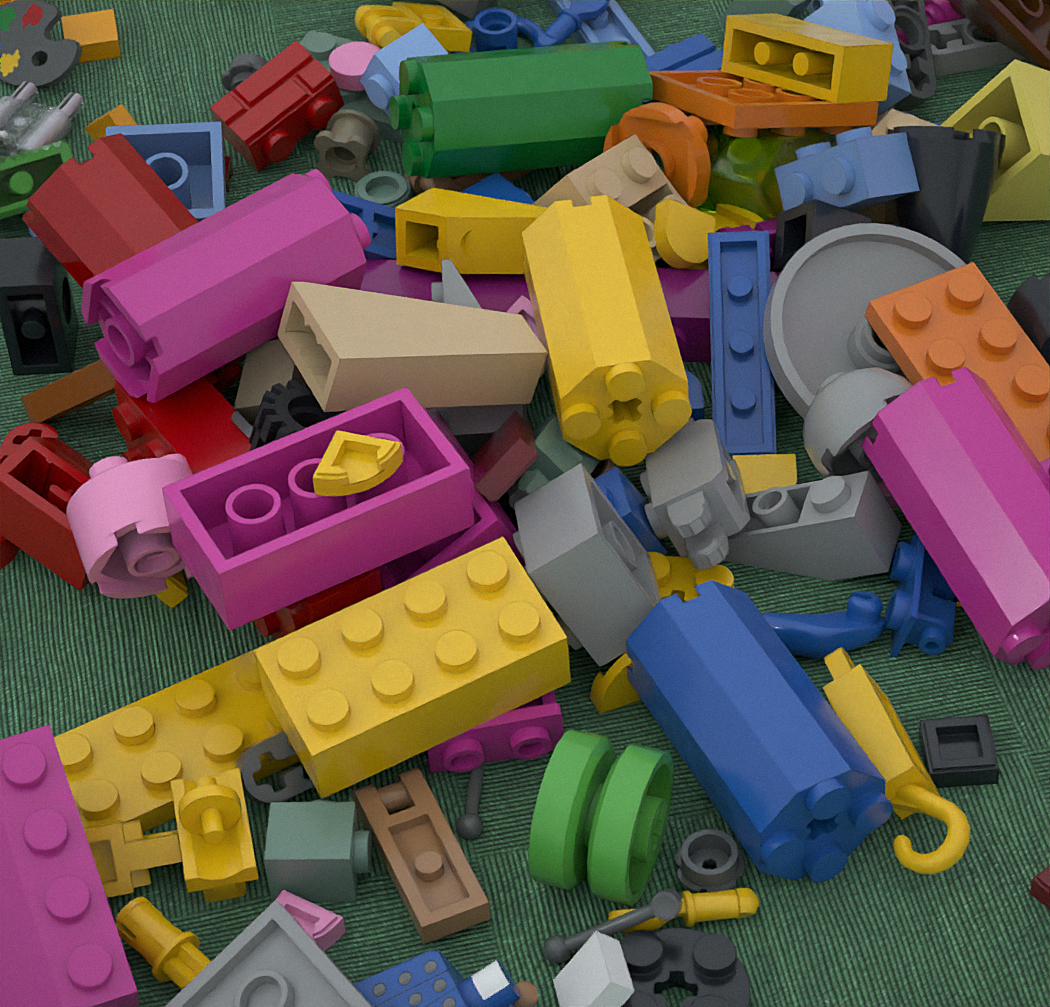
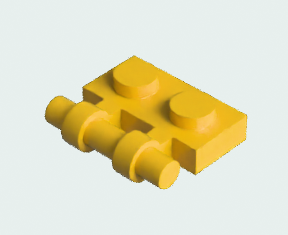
(388, 23)

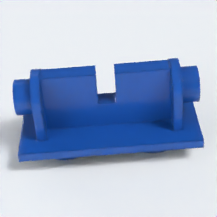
(912, 608)

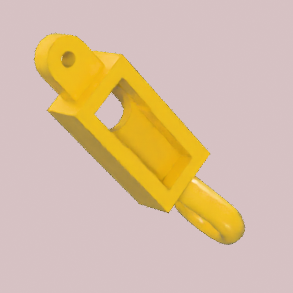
(908, 786)

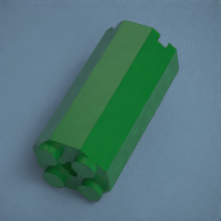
(514, 106)

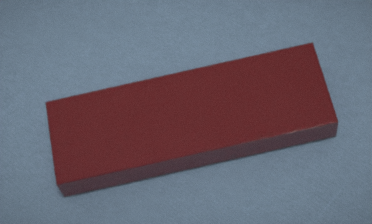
(504, 457)

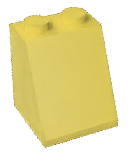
(1018, 107)

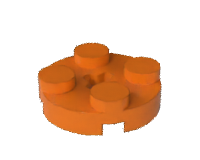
(677, 140)

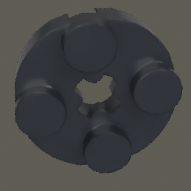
(685, 960)

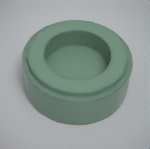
(384, 188)

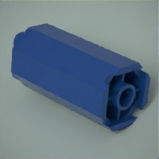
(756, 733)

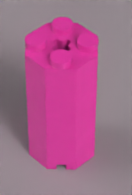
(221, 284)
(974, 505)

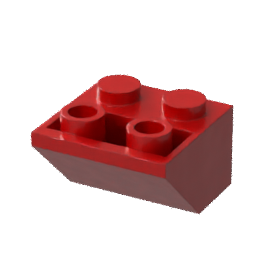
(34, 501)

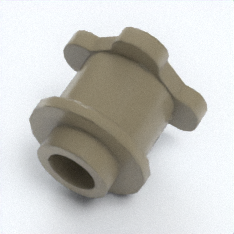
(347, 144)

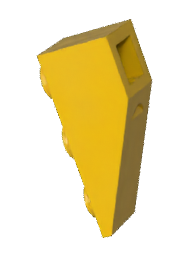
(469, 229)

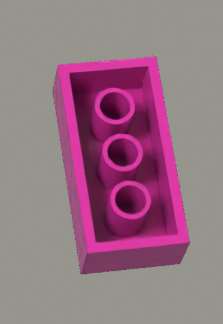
(268, 541)

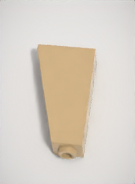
(372, 344)

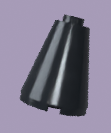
(953, 183)

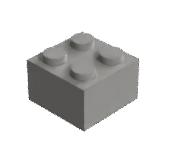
(585, 563)

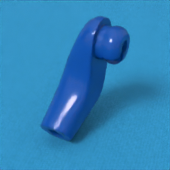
(823, 633)

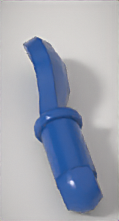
(570, 21)

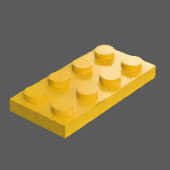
(187, 731)

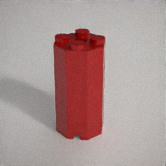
(107, 213)

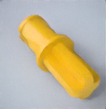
(165, 947)

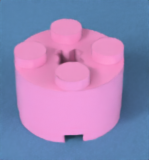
(125, 525)

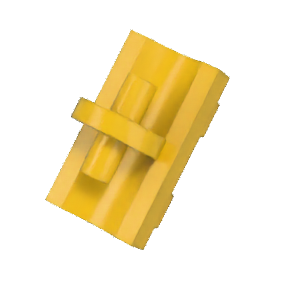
(214, 835)

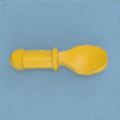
(704, 907)

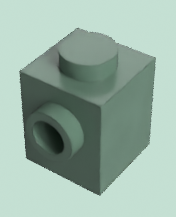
(316, 850)

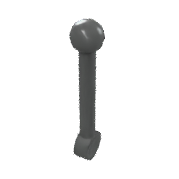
(470, 825)
(663, 905)

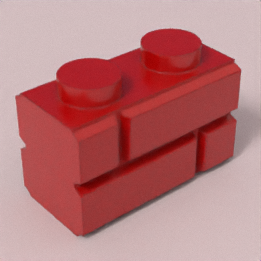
(278, 106)

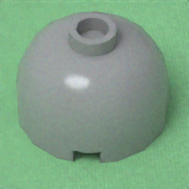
(844, 416)

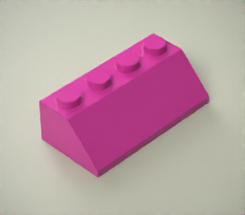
(53, 909)

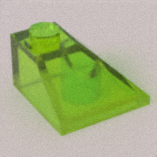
(745, 169)

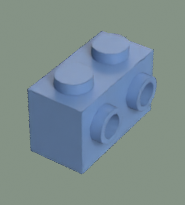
(851, 175)

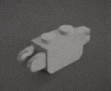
(695, 493)

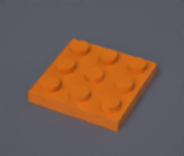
(751, 105)

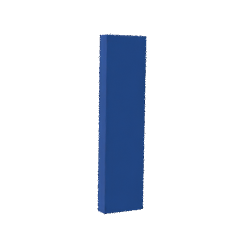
(739, 366)

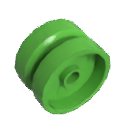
(601, 816)

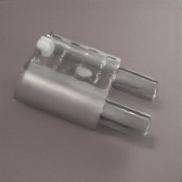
(31, 124)

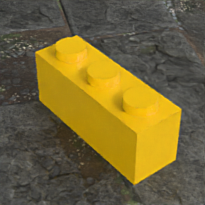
(807, 58)

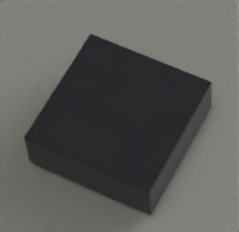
(959, 751)

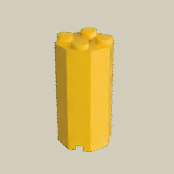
(605, 330)

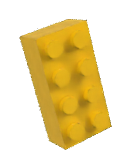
(413, 666)

